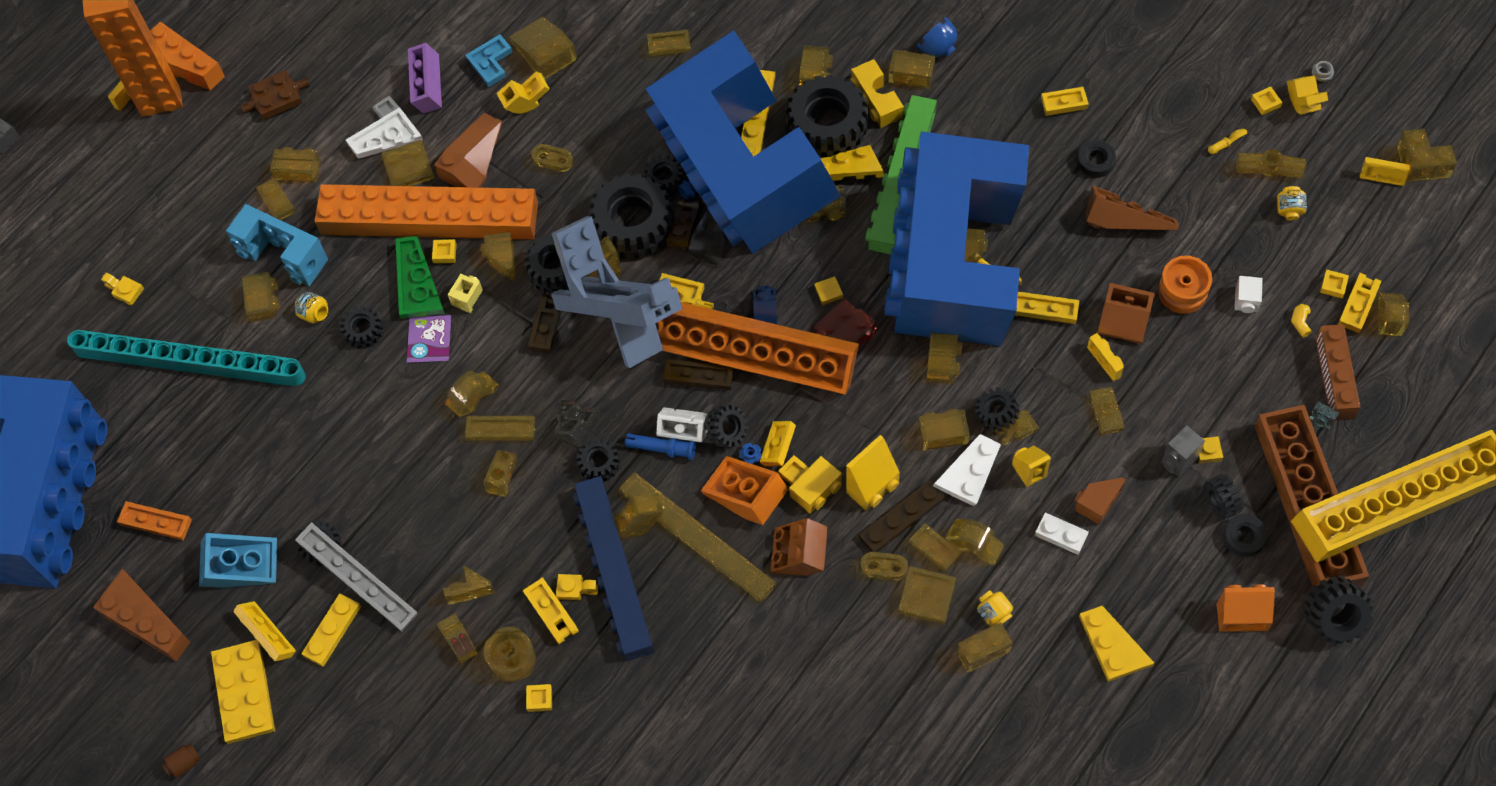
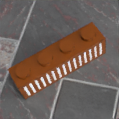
(1337, 371)

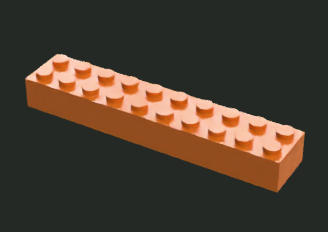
(426, 211)
(759, 347)

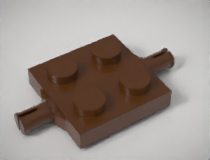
(275, 94)

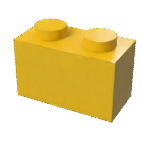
(816, 485)

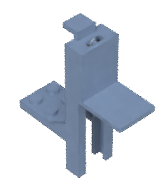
(630, 305)

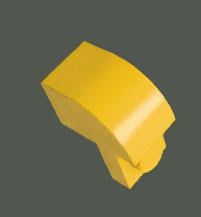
(1305, 94)
(523, 97)

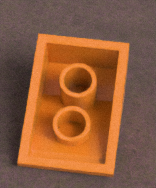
(745, 489)

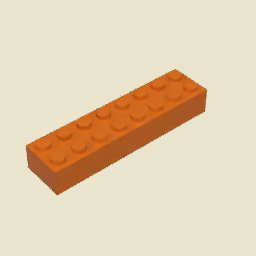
(134, 55)

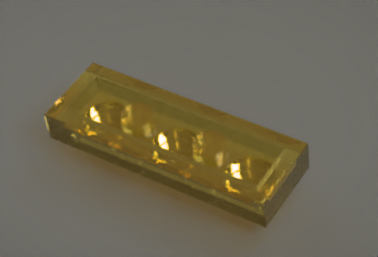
(500, 428)

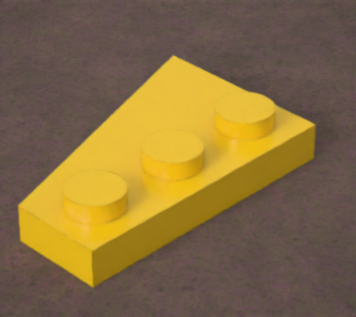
(1113, 645)

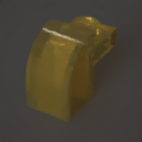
(468, 390)
(976, 538)

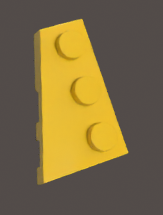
(853, 163)

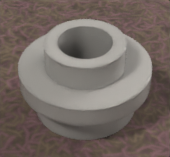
(1323, 66)

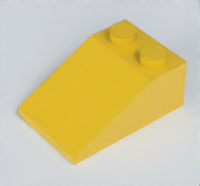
(872, 474)

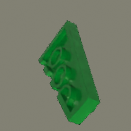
(415, 284)

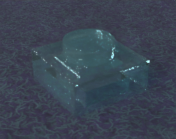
(1323, 415)

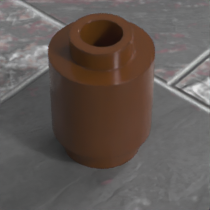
(181, 760)

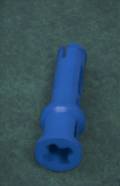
(672, 446)

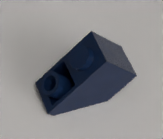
(765, 304)

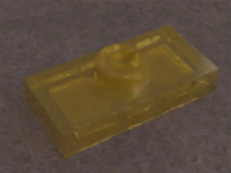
(1106, 410)

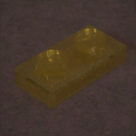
(668, 42)
(275, 199)
(934, 547)

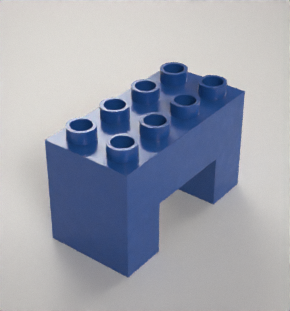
(939, 191)
(745, 194)
(44, 466)

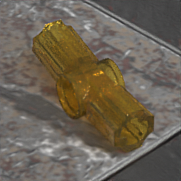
(1260, 163)

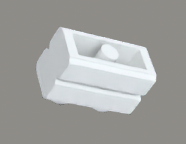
(681, 424)

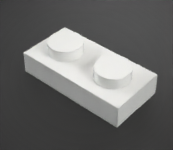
(1061, 533)

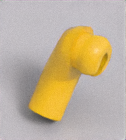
(1298, 319)

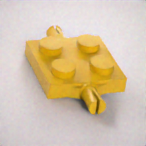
(688, 291)

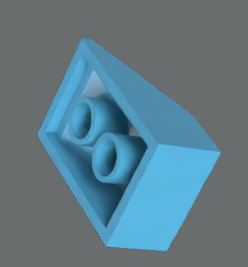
(237, 560)

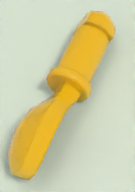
(1225, 142)

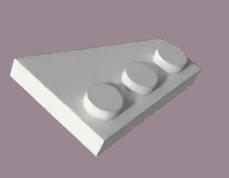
(970, 471)

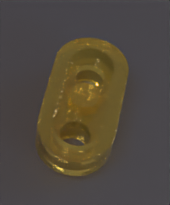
(554, 157)
(884, 564)

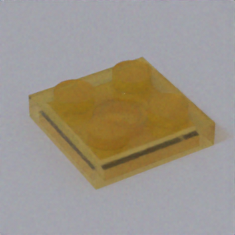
(408, 164)
(927, 595)

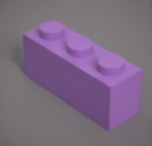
(424, 78)

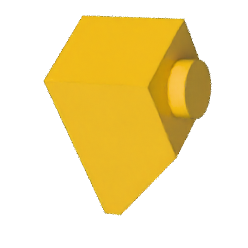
(1031, 464)

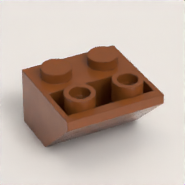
(1126, 313)
(799, 548)

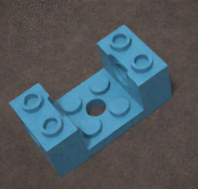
(255, 229)

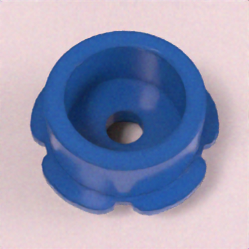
(686, 190)
(752, 459)

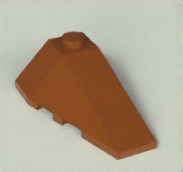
(468, 157)
(1109, 211)

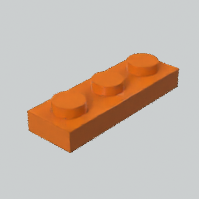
(154, 521)

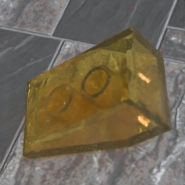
(544, 47)

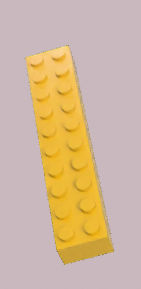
(1398, 497)

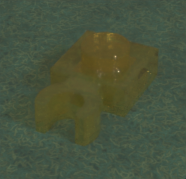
(1022, 428)

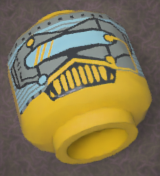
(1291, 203)
(311, 307)
(994, 608)

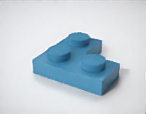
(485, 59)

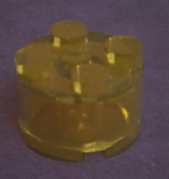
(498, 648)

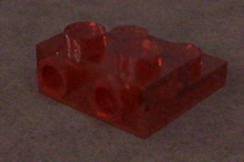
(847, 324)

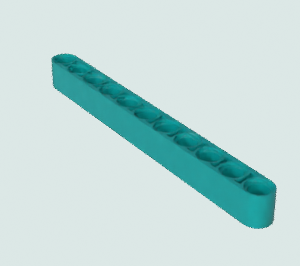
(194, 363)

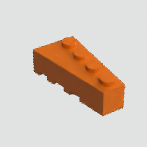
(186, 59)

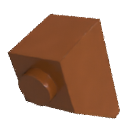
(1098, 498)

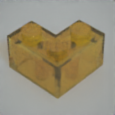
(1424, 160)

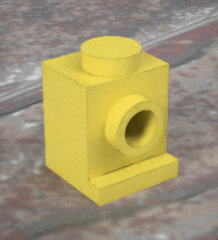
(458, 293)

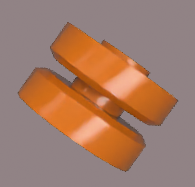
(1185, 284)

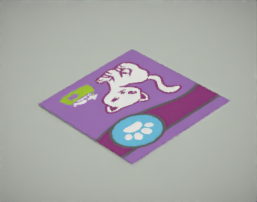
(429, 338)

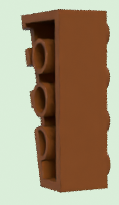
(137, 614)

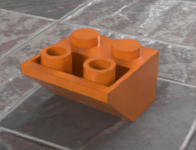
(1246, 608)

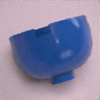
(939, 40)

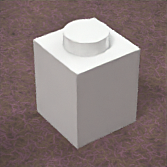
(1248, 294)

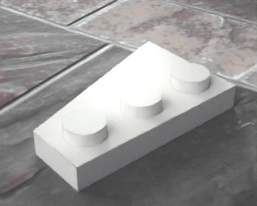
(383, 135)

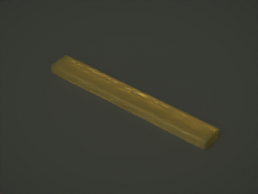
(704, 541)

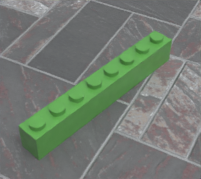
(918, 118)

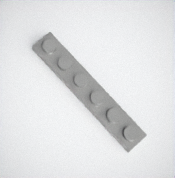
(356, 577)

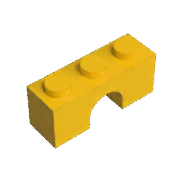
(882, 107)

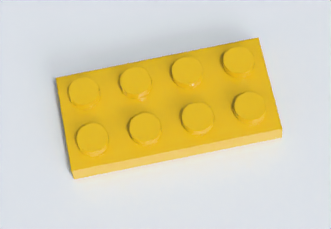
(242, 691)

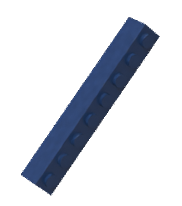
(614, 570)

